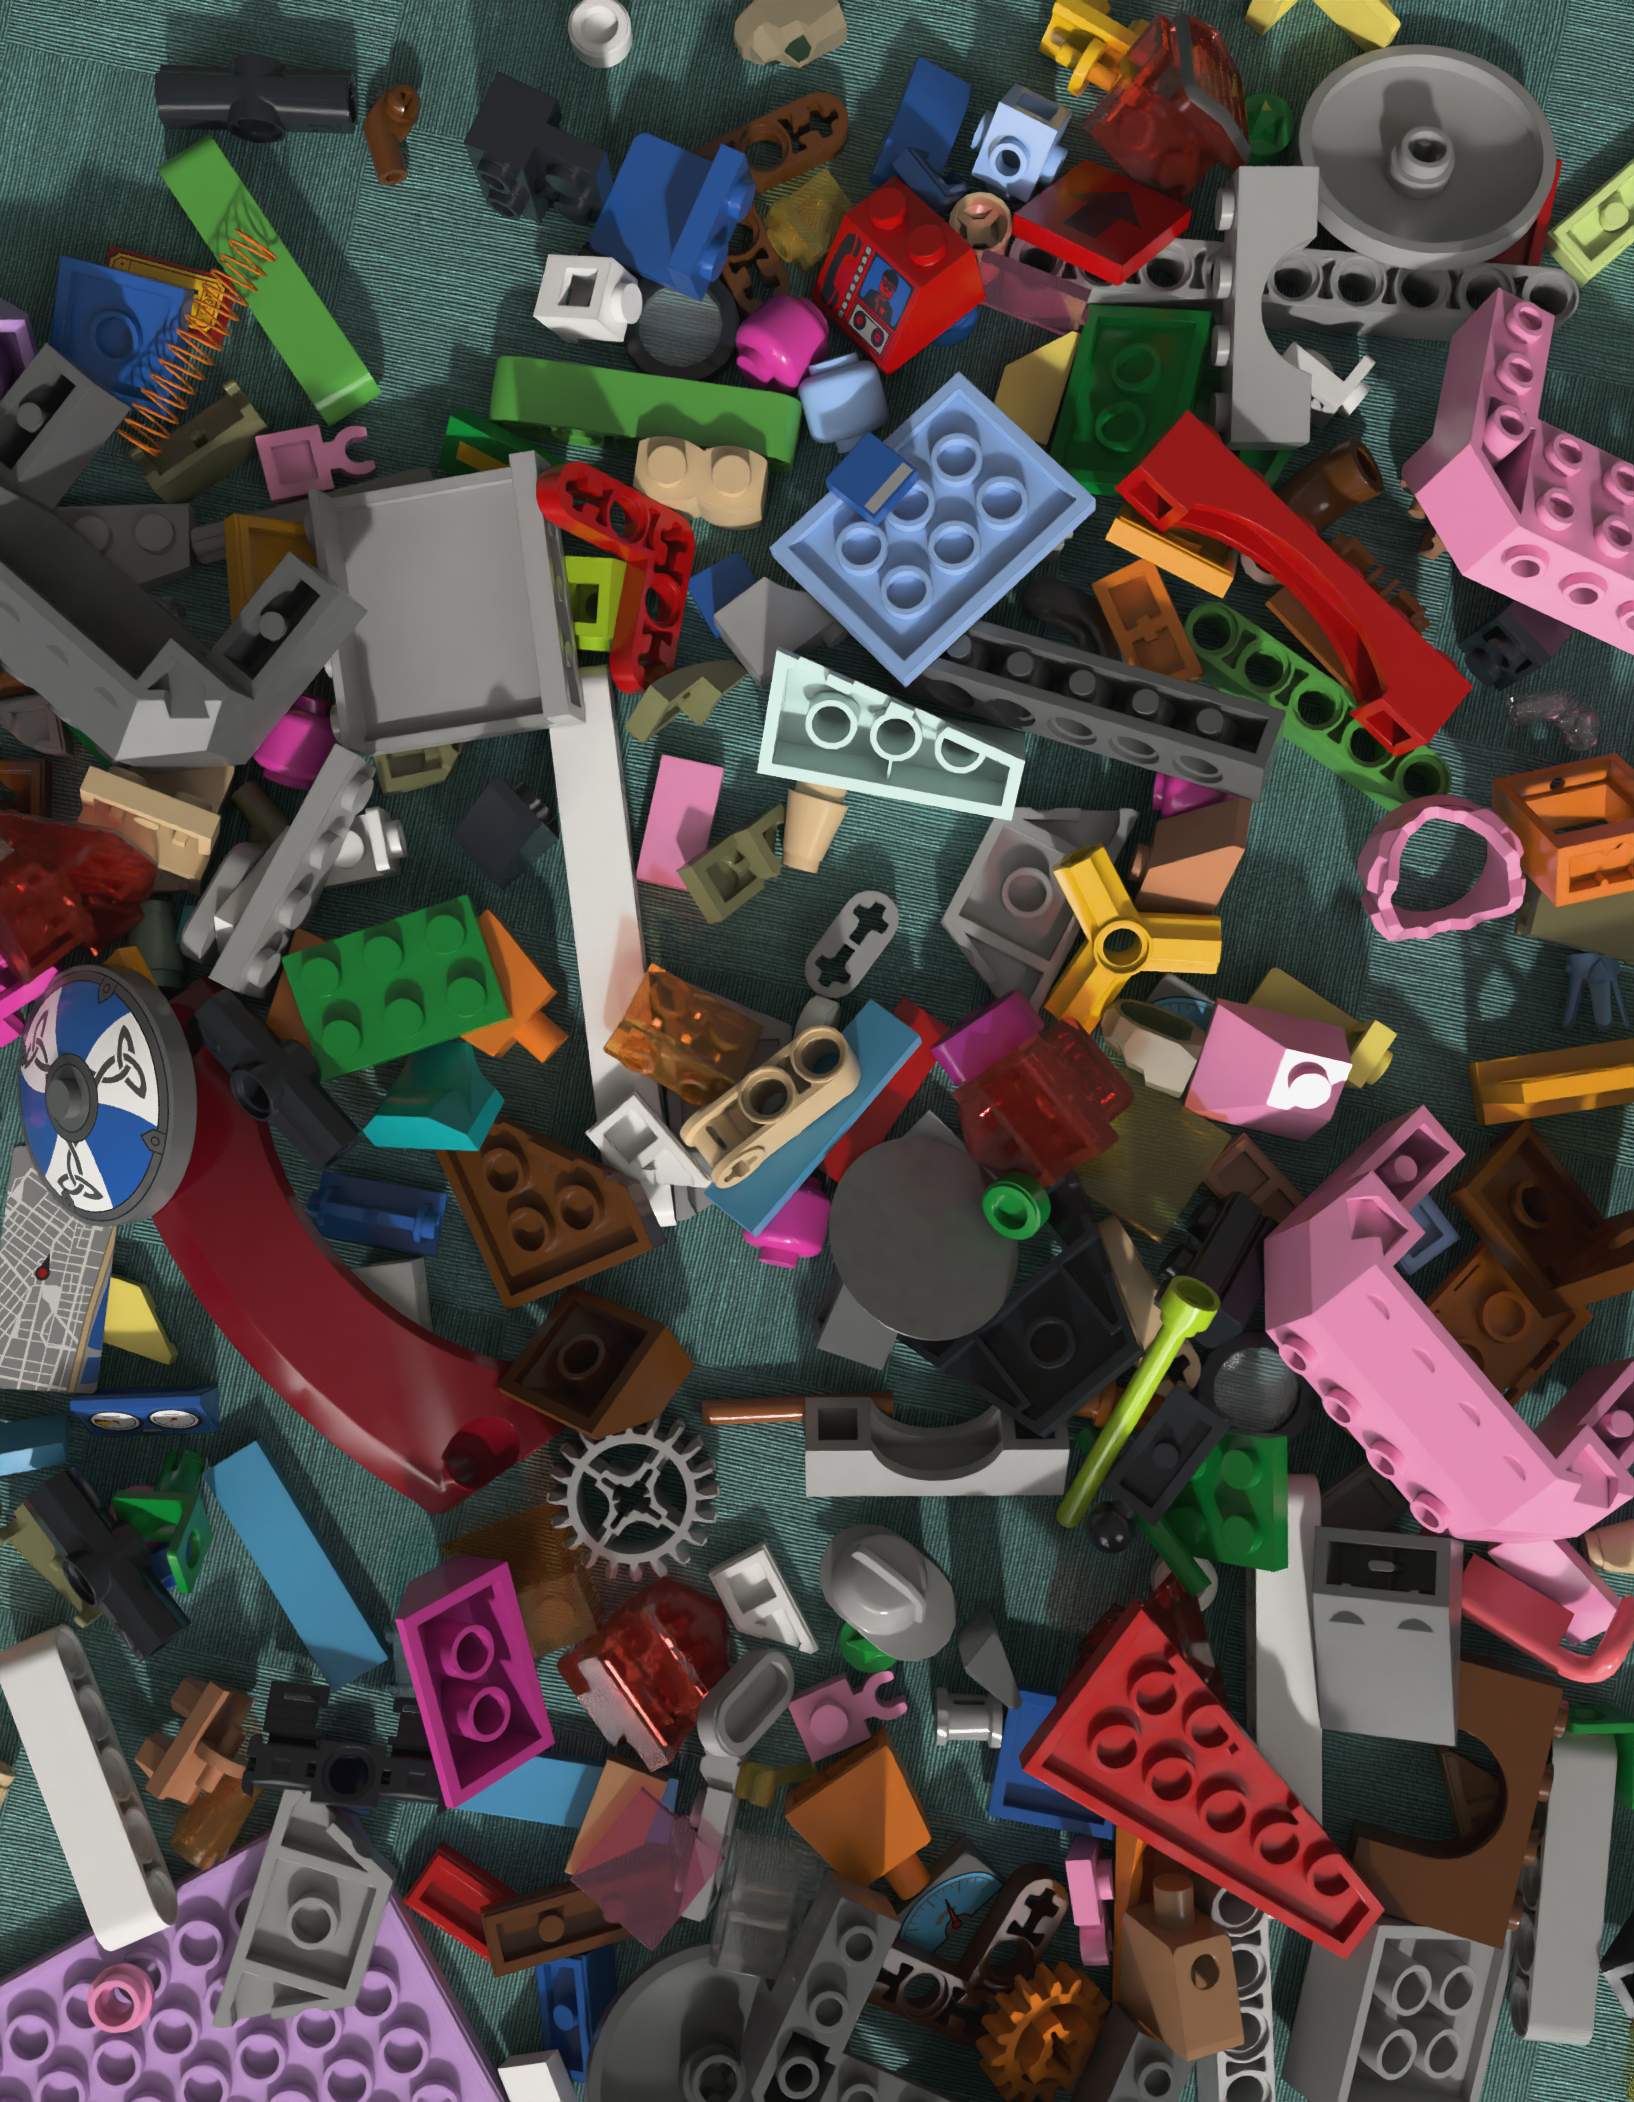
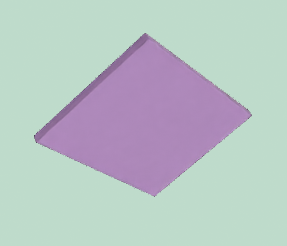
(394, 2045)

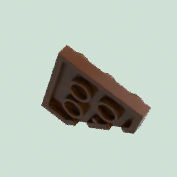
(546, 1211)

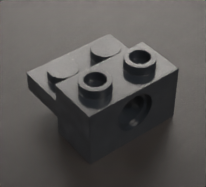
(529, 161)

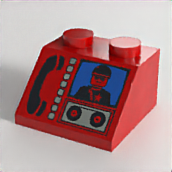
(896, 276)

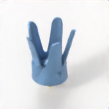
(1599, 974)

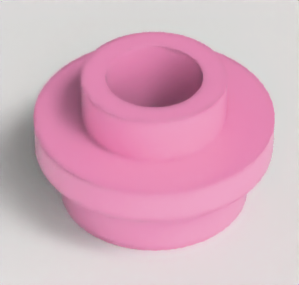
(109, 2012)

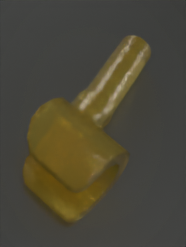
(759, 1781)

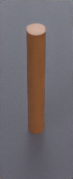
(777, 1408)

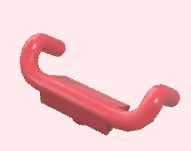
(1539, 1623)

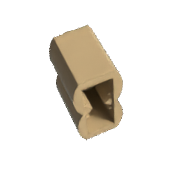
(718, 484)

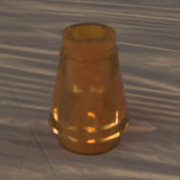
(212, 1823)

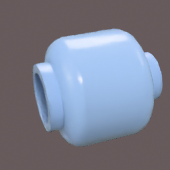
(843, 400)

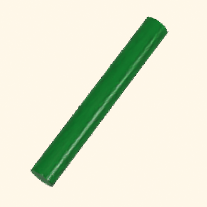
(1160, 1536)

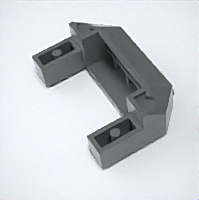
(105, 646)
(803, 2020)

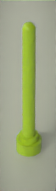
(1186, 1309)

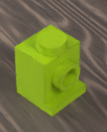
(591, 582)

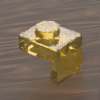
(807, 220)

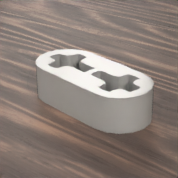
(838, 935)

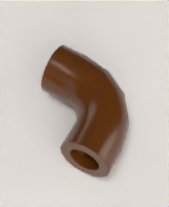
(1326, 491)

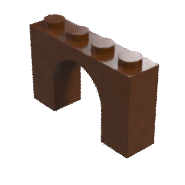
(1473, 1880)

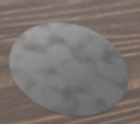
(917, 1240)

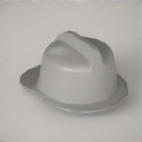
(888, 1592)

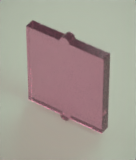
(1033, 294)
(647, 1869)

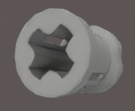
(967, 1717)

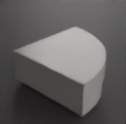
(36, 725)

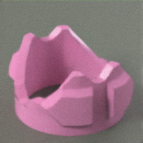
(1493, 896)

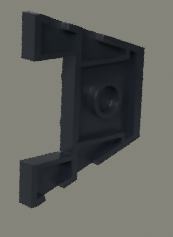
(1056, 1334)

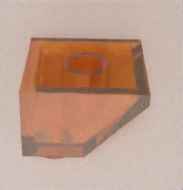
(550, 1582)

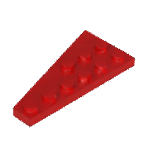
(1174, 1768)

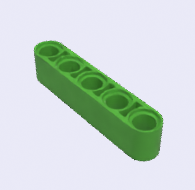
(284, 299)
(623, 407)
(1298, 678)

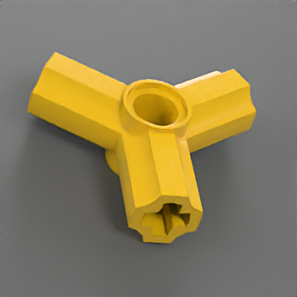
(1103, 905)

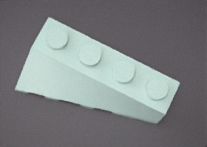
(867, 742)

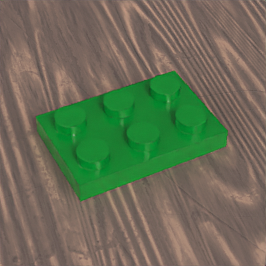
(1127, 387)
(396, 988)

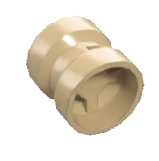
(983, 221)

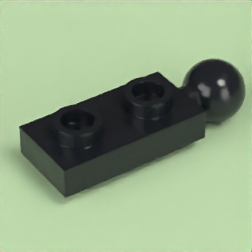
(1156, 1467)

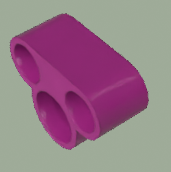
(986, 1035)

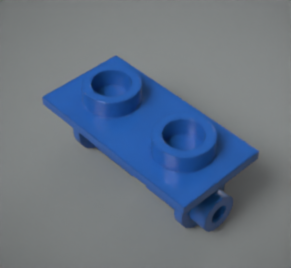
(378, 1213)

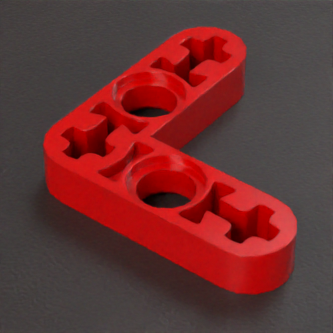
(657, 554)

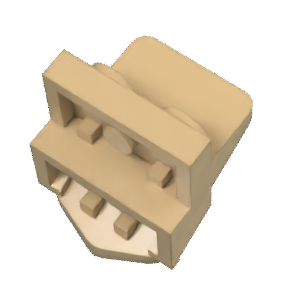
(165, 815)

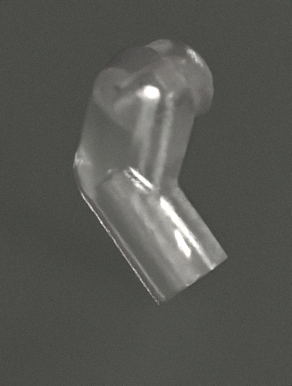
(1560, 708)

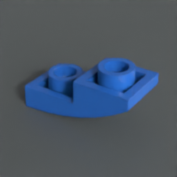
(924, 119)

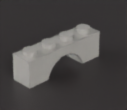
(1261, 395)
(774, 617)
(866, 1453)

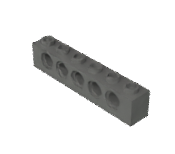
(1106, 708)

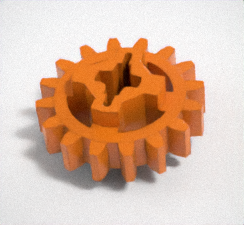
(1042, 2033)

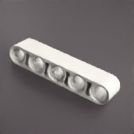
(88, 1787)

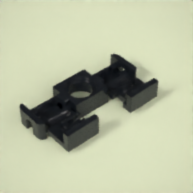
(291, 1747)

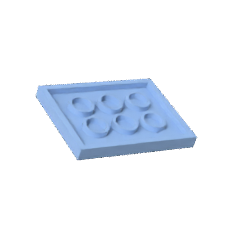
(951, 546)

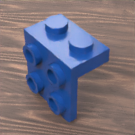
(674, 213)

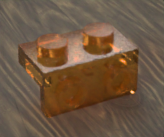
(683, 1038)

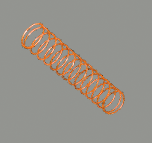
(271, 257)

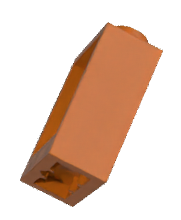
(1582, 861)

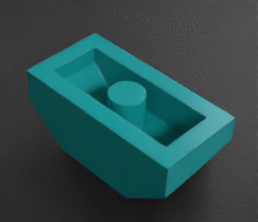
(437, 1102)

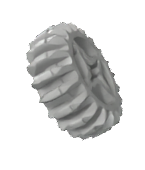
(603, 1539)

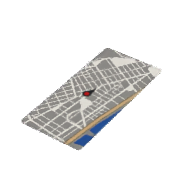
(47, 1302)

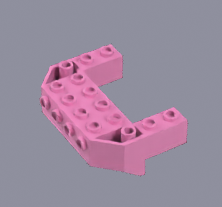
(1518, 496)
(1407, 1382)

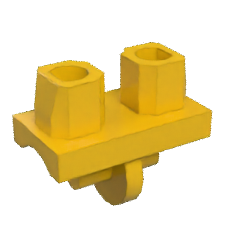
(1088, 42)

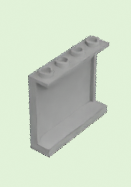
(462, 612)

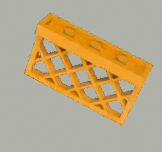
(1553, 1082)

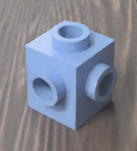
(1020, 144)

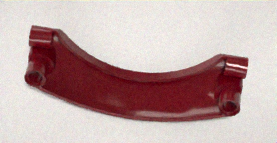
(313, 1330)

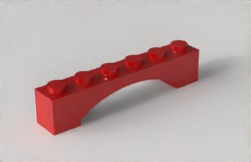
(1396, 676)

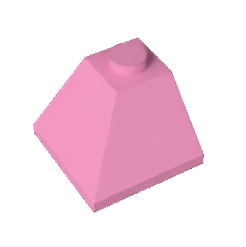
(1268, 1071)

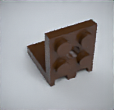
(1564, 1246)

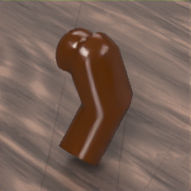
(387, 129)

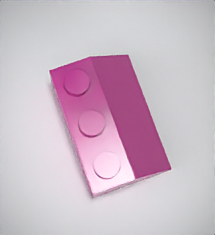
(472, 1674)

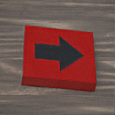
(1101, 222)

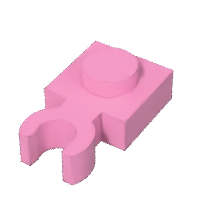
(302, 462)
(835, 1714)
(1091, 1887)

